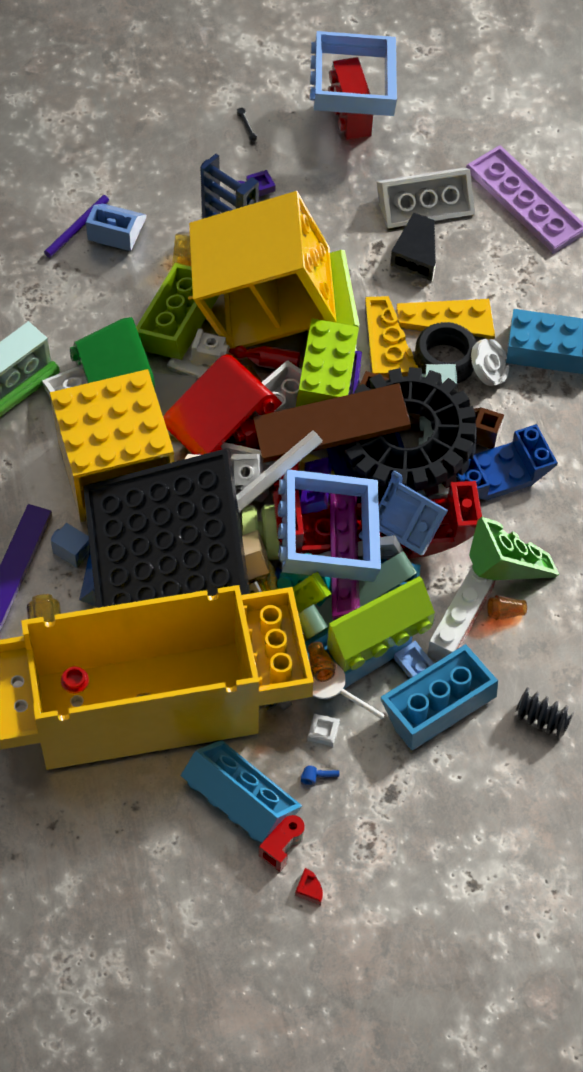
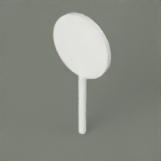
(334, 686)

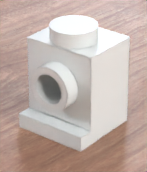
(208, 348)
(250, 461)

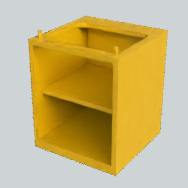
(267, 266)

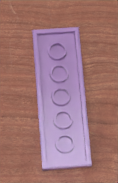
(526, 199)

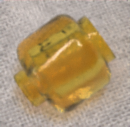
(43, 606)

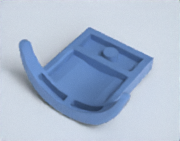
(408, 515)

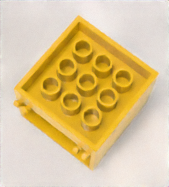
(109, 430)

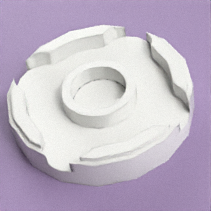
(489, 362)

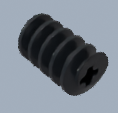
(544, 713)

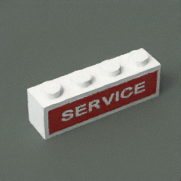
(460, 615)

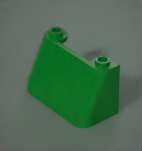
(111, 352)

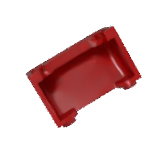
(218, 406)

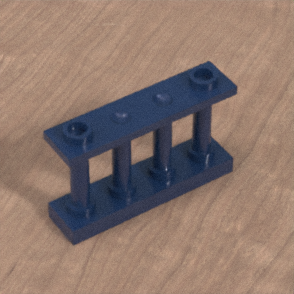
(211, 191)

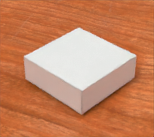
(323, 729)

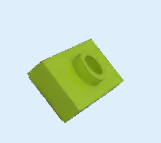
(310, 592)

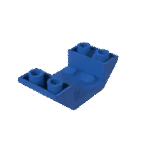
(511, 464)

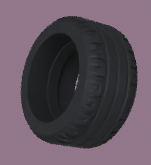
(446, 334)

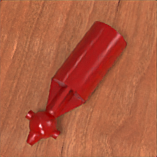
(266, 356)

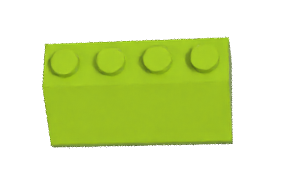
(343, 292)
(380, 625)

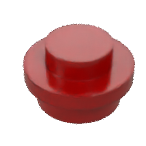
(74, 680)

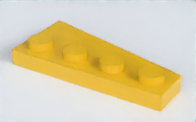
(471, 314)
(386, 339)

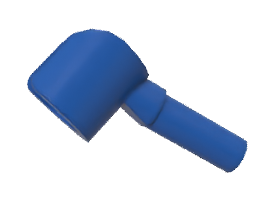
(311, 772)

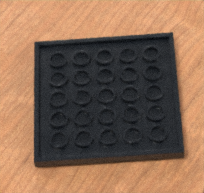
(166, 531)

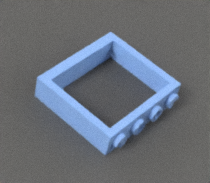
(360, 46)
(330, 566)

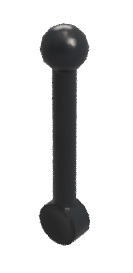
(241, 113)

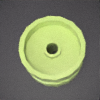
(266, 527)

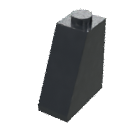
(416, 248)

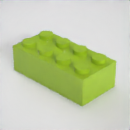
(171, 317)
(327, 361)

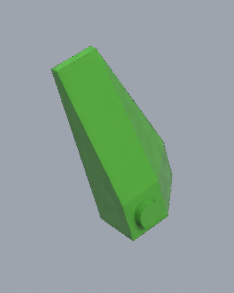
(505, 556)

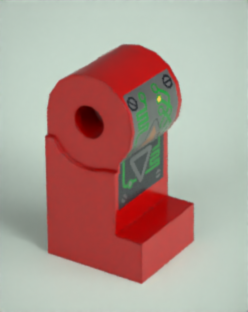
(280, 840)

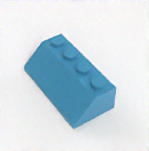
(439, 696)
(239, 789)

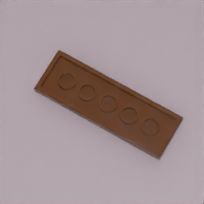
(334, 420)

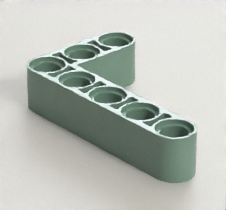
(392, 573)

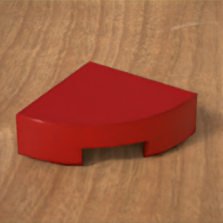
(309, 887)

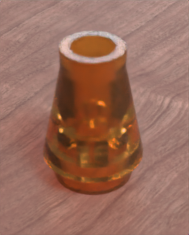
(504, 607)
(320, 662)

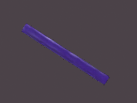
(73, 229)

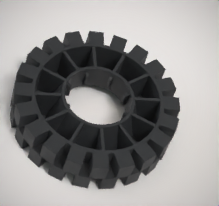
(442, 453)

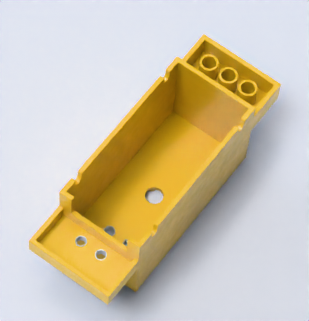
(191, 654)

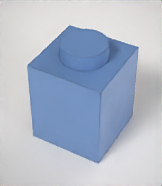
(70, 545)

